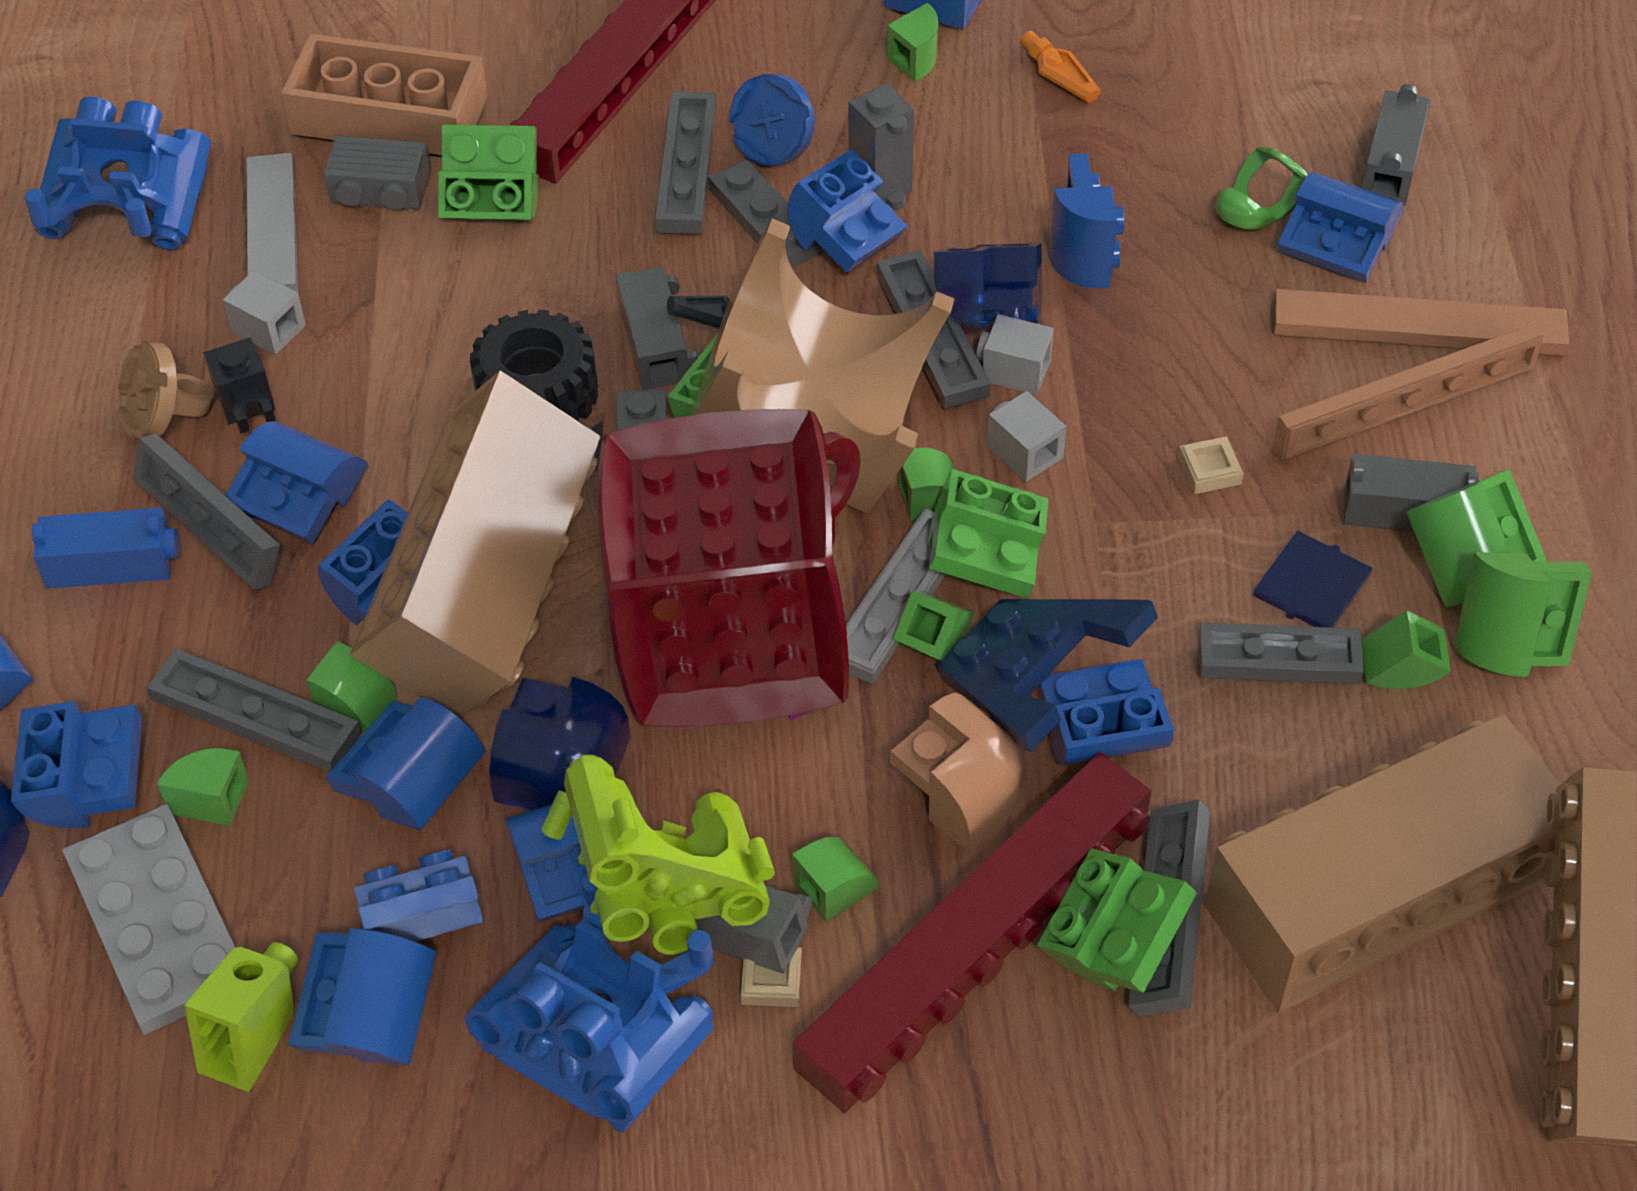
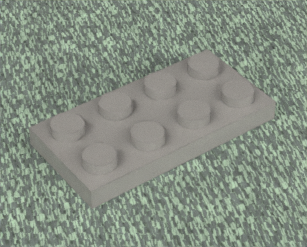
(151, 913)

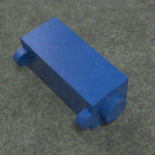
(104, 547)

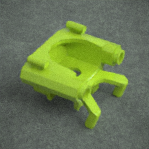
(658, 875)

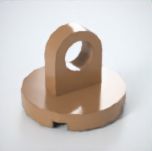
(157, 391)

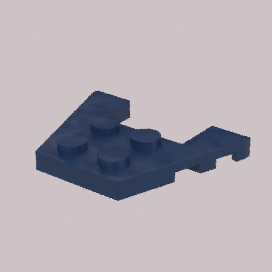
(1022, 644)

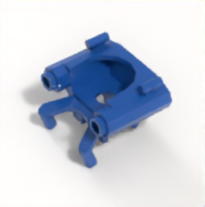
(162, 172)
(577, 1043)

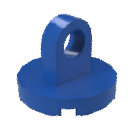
(772, 119)

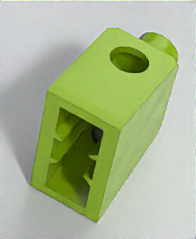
(241, 1014)

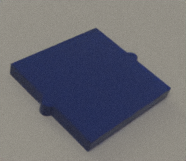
(1312, 581)

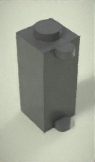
(883, 137)
(1396, 143)
(651, 331)
(1384, 488)
(769, 940)

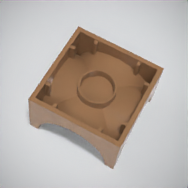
(802, 353)

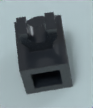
(240, 383)

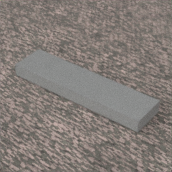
(272, 218)
(878, 615)

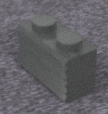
(377, 172)

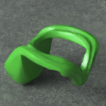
(1240, 211)

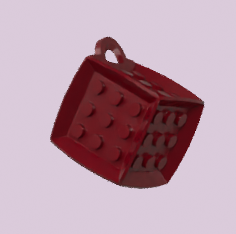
(725, 565)

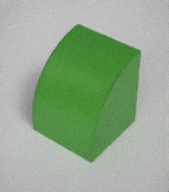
(914, 42)
(923, 479)
(932, 624)
(1405, 653)
(350, 686)
(205, 785)
(832, 876)

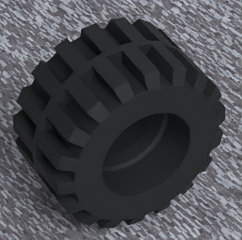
(543, 347)

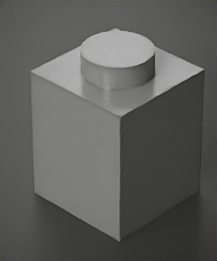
(264, 312)
(1016, 353)
(1026, 436)

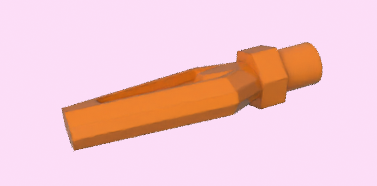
(1060, 67)

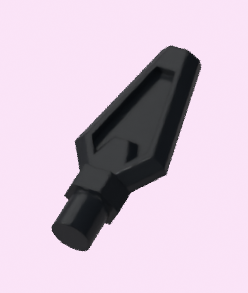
(699, 309)

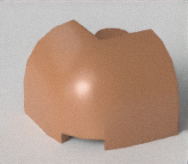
(964, 767)

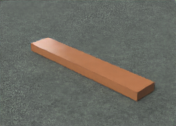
(1411, 320)
(1407, 392)

